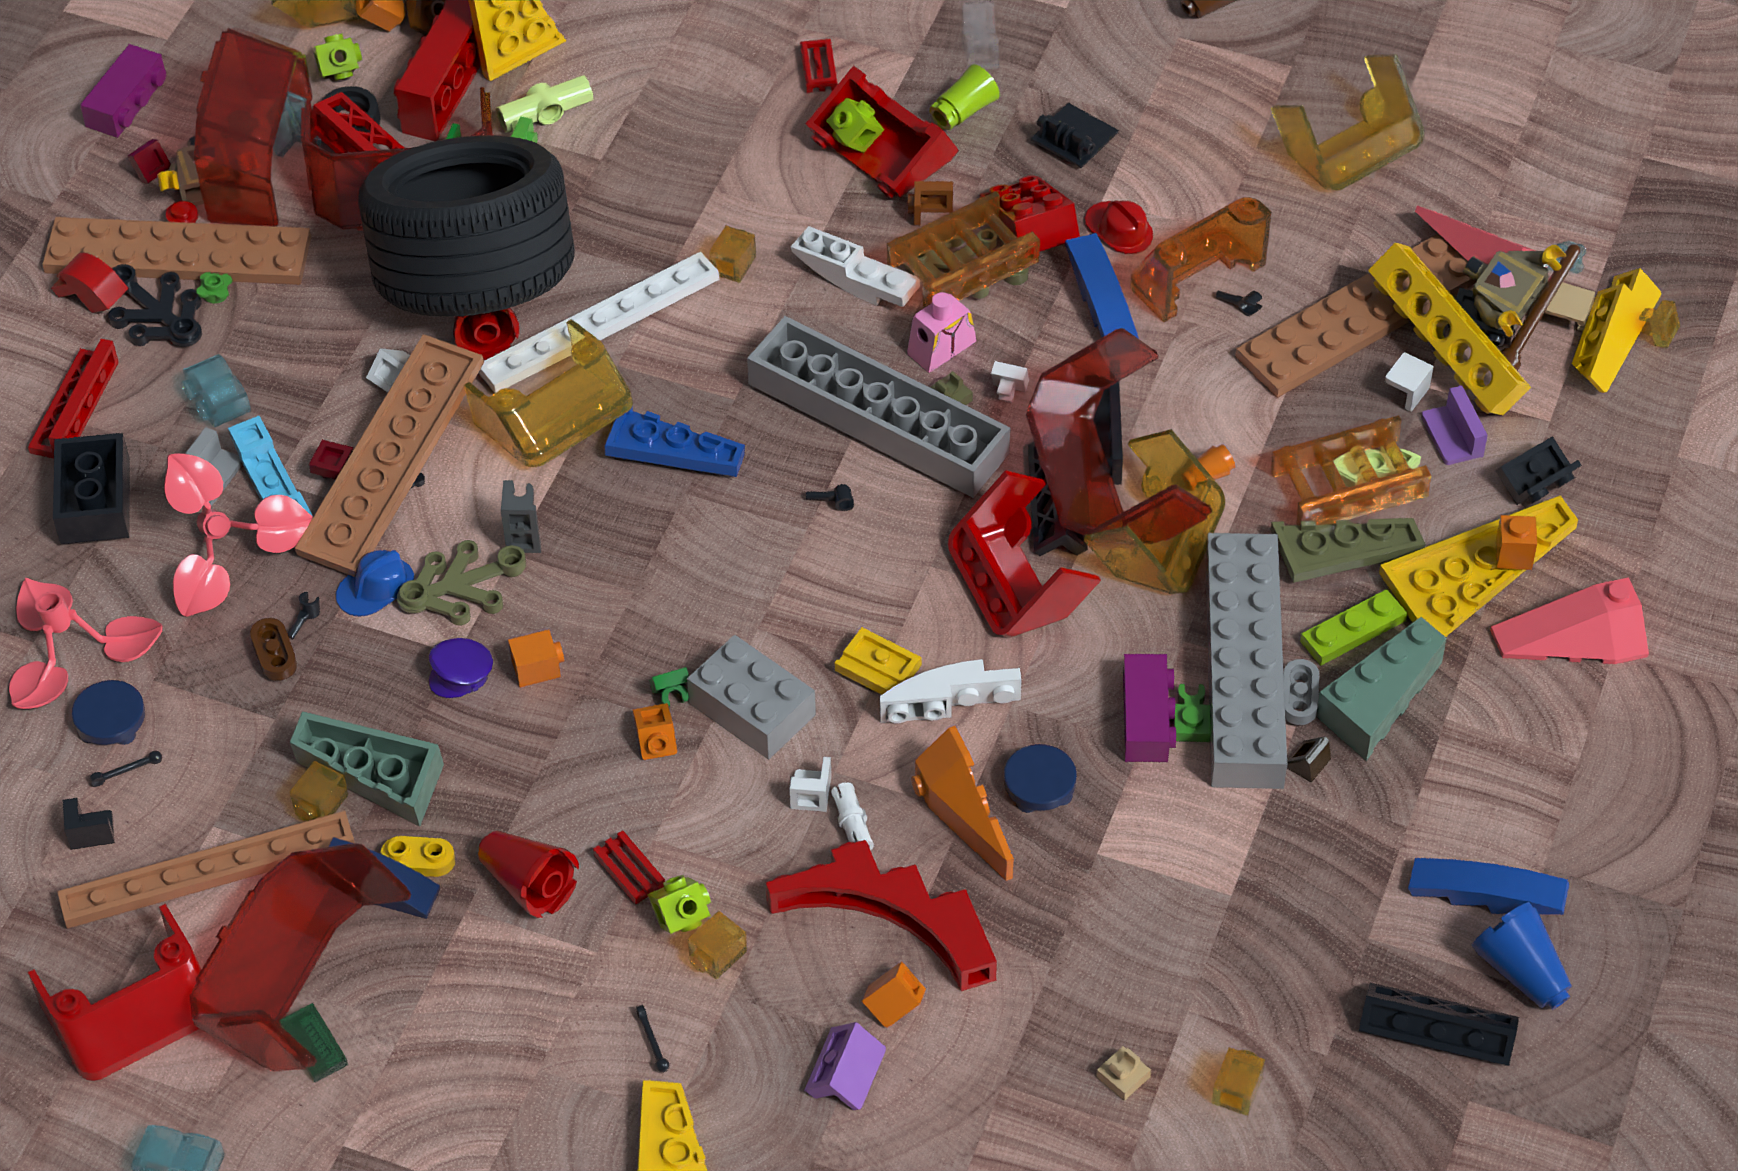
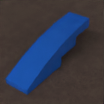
(1099, 285)
(1488, 884)

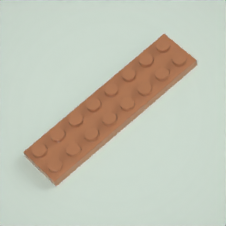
(187, 249)
(1341, 324)
(389, 455)

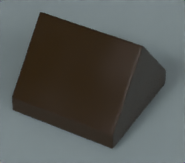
(1310, 758)

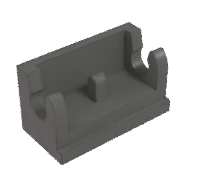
(520, 518)

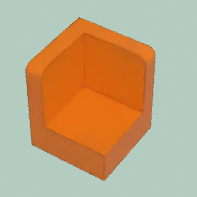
(893, 995)

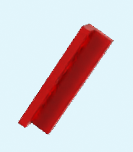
(337, 128)
(83, 400)

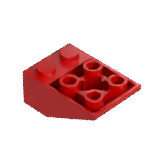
(1037, 208)

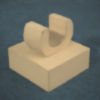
(1123, 1073)

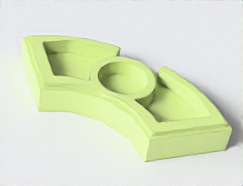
(1379, 461)

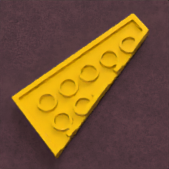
(511, 33)
(1461, 573)

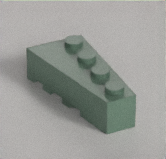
(1379, 688)
(375, 763)

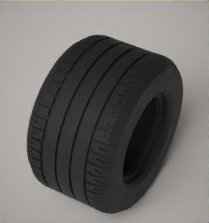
(466, 225)

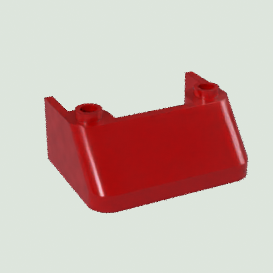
(996, 568)
(132, 1020)

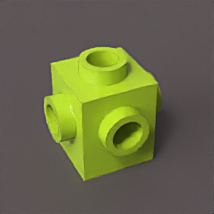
(325, 57)
(855, 124)
(680, 904)

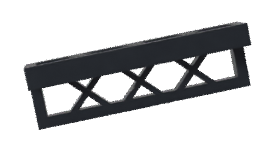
(1109, 429)
(1042, 523)
(1439, 1024)

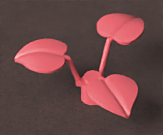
(192, 484)
(49, 608)

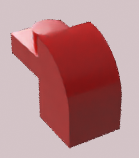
(91, 281)

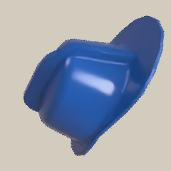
(375, 583)

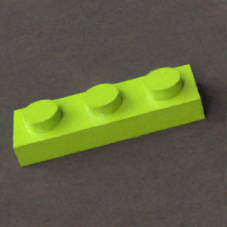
(1353, 627)

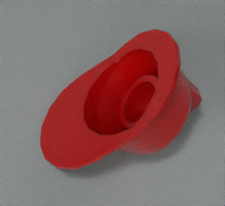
(1120, 225)

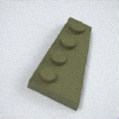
(1338, 547)

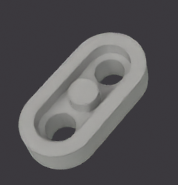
(1300, 694)

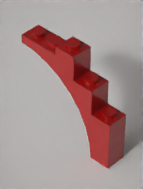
(899, 896)

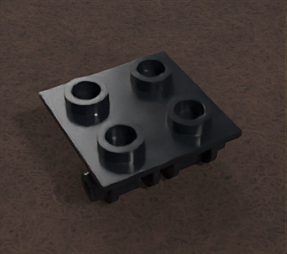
(1073, 134)

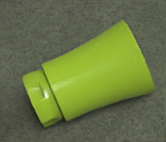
(964, 98)

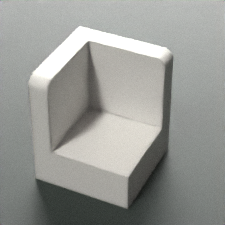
(1411, 377)
(811, 788)

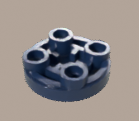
(108, 713)
(1040, 778)

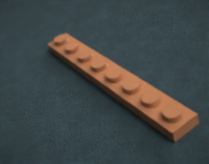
(197, 870)

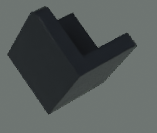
(87, 828)

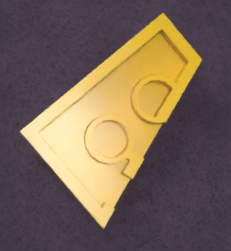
(667, 1130)

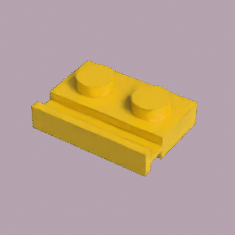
(877, 662)

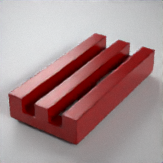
(820, 82)
(613, 846)

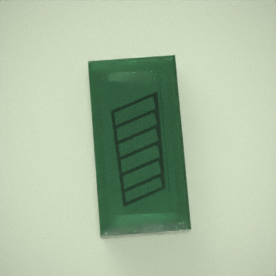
(314, 1035)

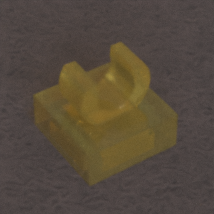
(1661, 323)

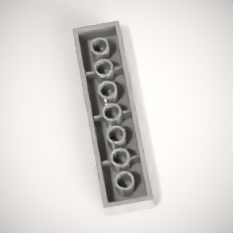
(879, 406)
(1245, 661)

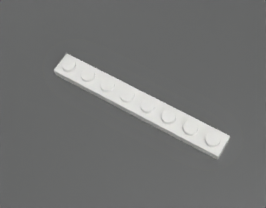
(599, 320)

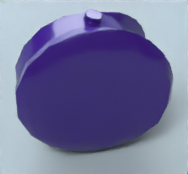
(459, 667)

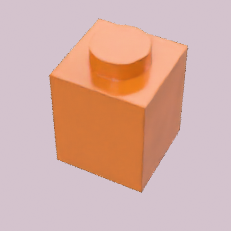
(1516, 542)
(535, 658)

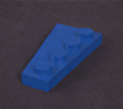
(658, 442)

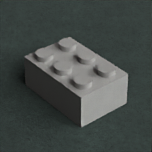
(751, 696)

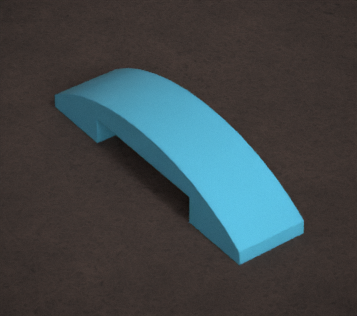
(262, 462)

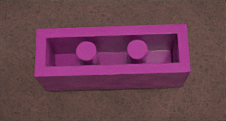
(123, 90)
(1148, 708)

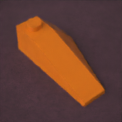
(950, 791)

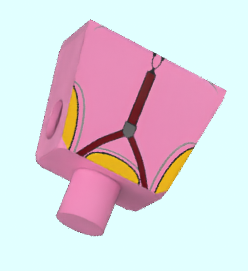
(940, 332)

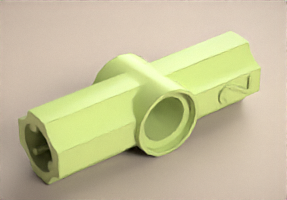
(545, 102)

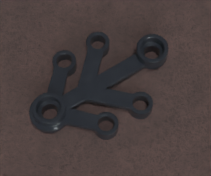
(180, 330)

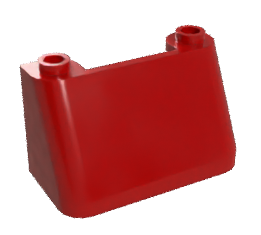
(901, 154)

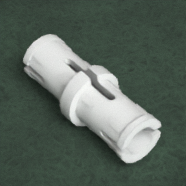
(851, 815)

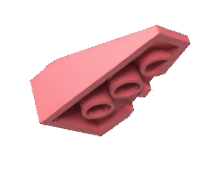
(1467, 239)
(1588, 624)

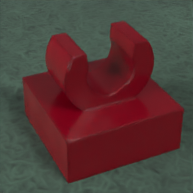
(149, 161)
(329, 459)

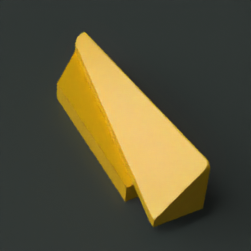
(1614, 327)

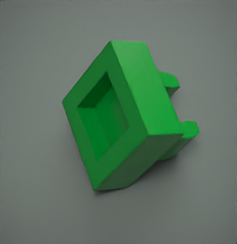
(670, 682)

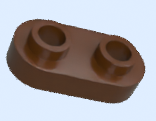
(275, 651)

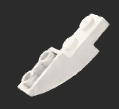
(849, 269)
(937, 690)

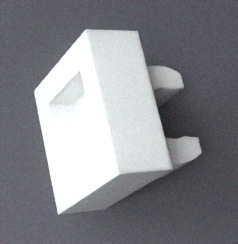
(1009, 379)

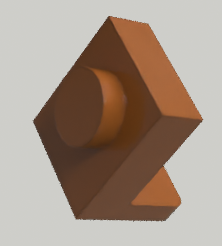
(930, 198)

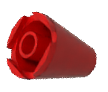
(486, 332)
(530, 871)

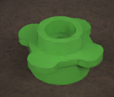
(214, 287)

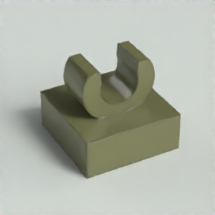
(954, 388)

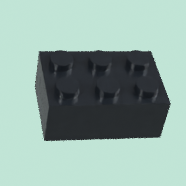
(91, 488)

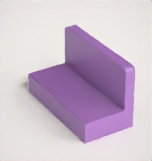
(1456, 428)
(846, 1065)

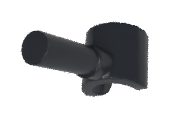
(1247, 305)
(841, 495)
(306, 611)

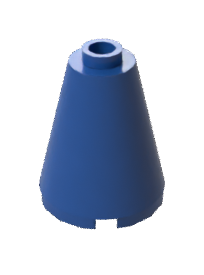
(1525, 956)

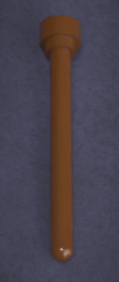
(1513, 352)

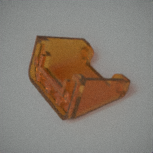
(1231, 235)

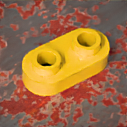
(417, 854)

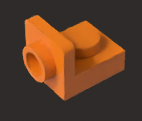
(655, 731)

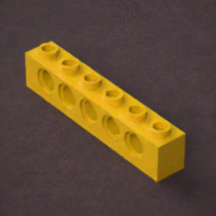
(1506, 383)

